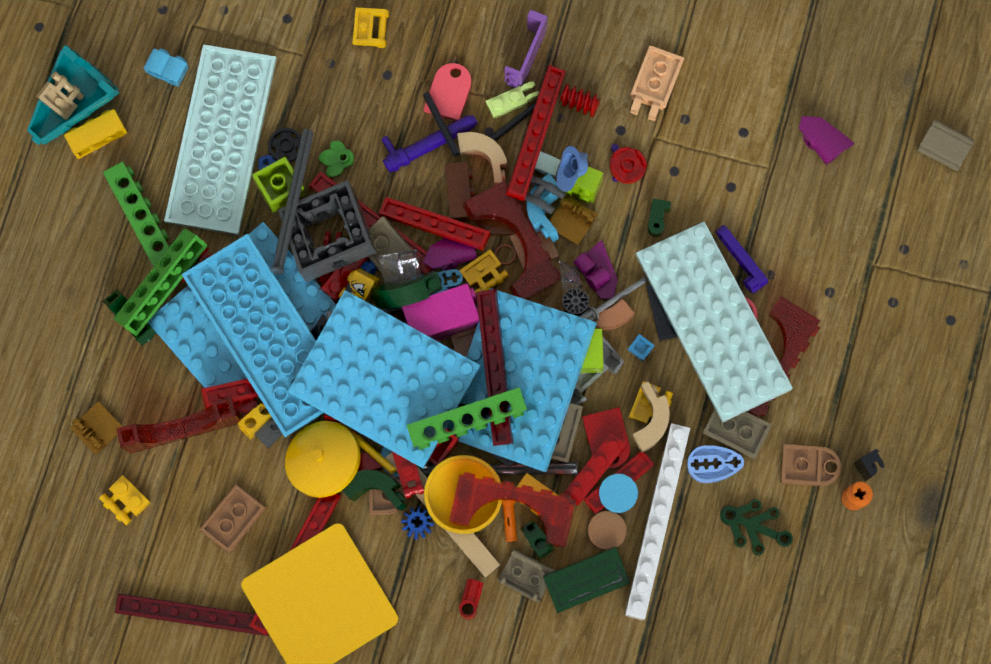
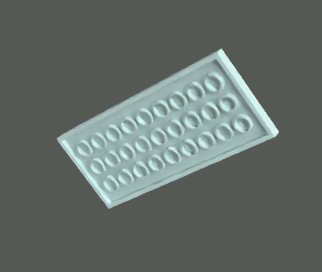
(220, 140)
(713, 322)

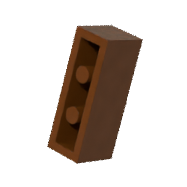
(458, 189)

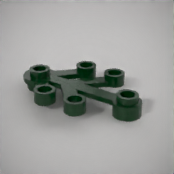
(752, 525)

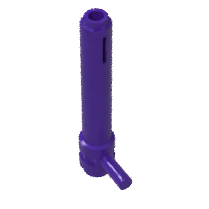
(403, 157)

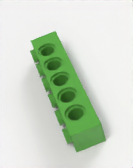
(116, 176)
(160, 282)
(417, 429)

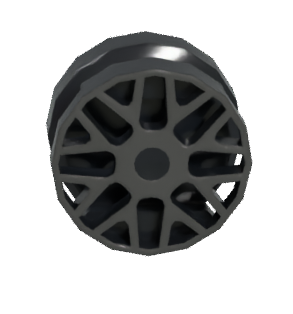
(575, 301)

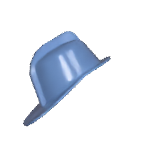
(572, 166)

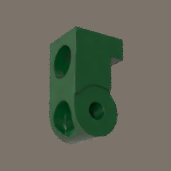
(656, 224)
(536, 539)

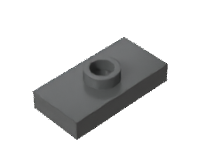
(269, 433)

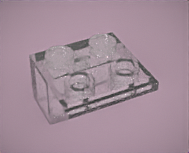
(400, 267)

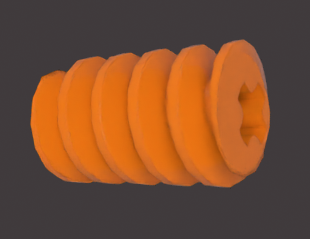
(859, 489)

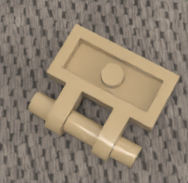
(56, 100)

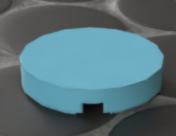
(618, 493)

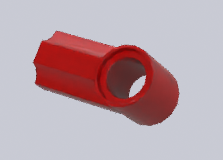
(471, 597)

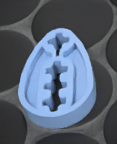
(710, 453)

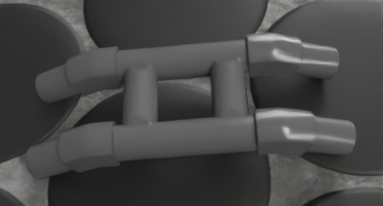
(542, 186)

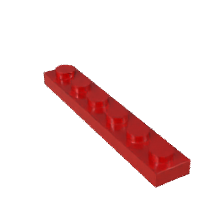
(434, 223)

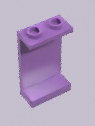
(536, 23)

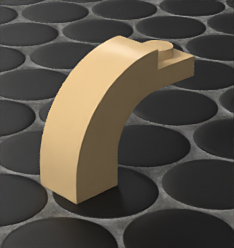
(479, 144)
(654, 431)

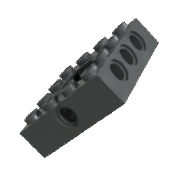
(317, 208)

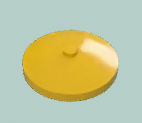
(322, 459)
(441, 490)

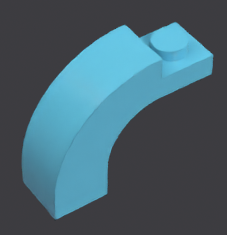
(537, 215)

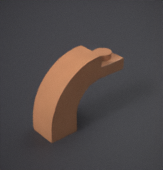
(614, 316)

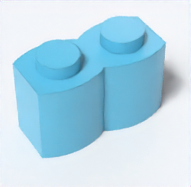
(166, 67)

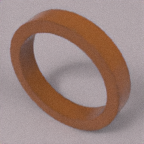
(506, 245)

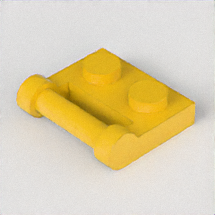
(364, 27)

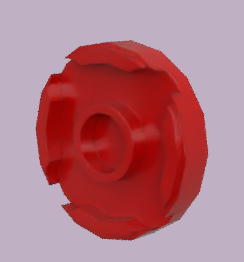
(627, 165)

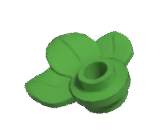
(333, 158)

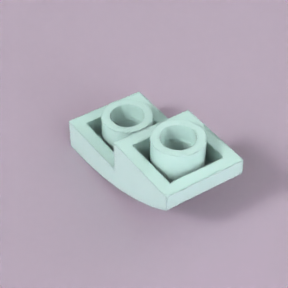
(547, 164)

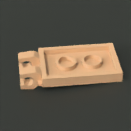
(655, 80)

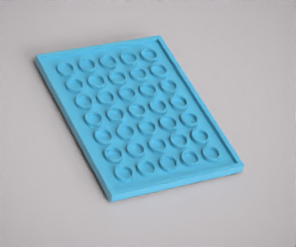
(197, 342)
(544, 359)
(382, 376)

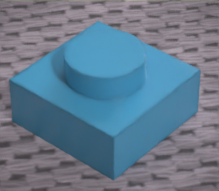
(641, 347)

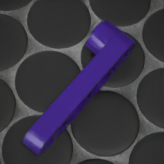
(755, 278)

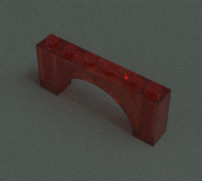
(538, 270)
(796, 330)
(143, 437)
(553, 510)

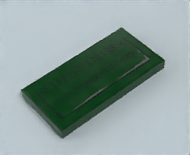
(586, 579)

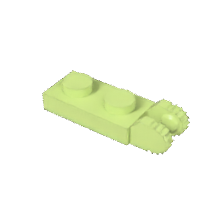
(511, 100)

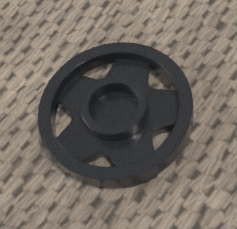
(285, 144)

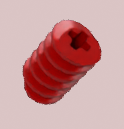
(579, 100)

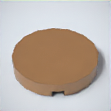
(607, 530)

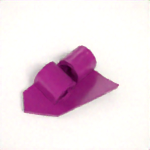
(823, 138)
(448, 254)
(598, 271)

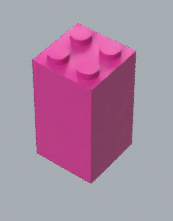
(444, 313)

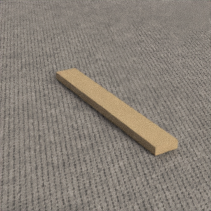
(467, 542)

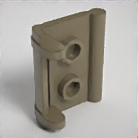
(946, 145)
(525, 575)

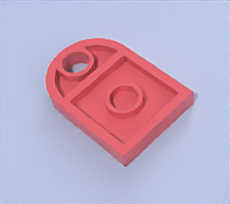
(450, 92)

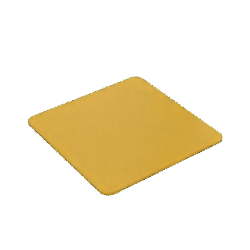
(320, 600)

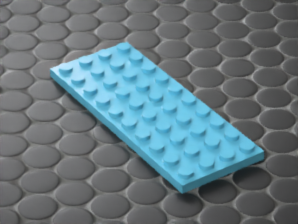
(256, 327)

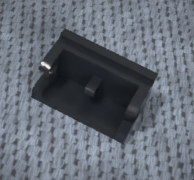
(866, 464)

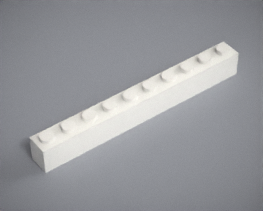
(657, 522)

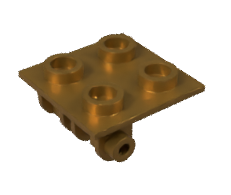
(572, 219)
(96, 428)

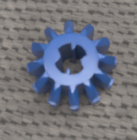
(412, 527)

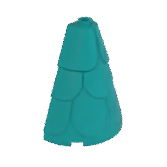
(93, 84)

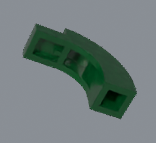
(406, 293)
(115, 302)
(369, 480)

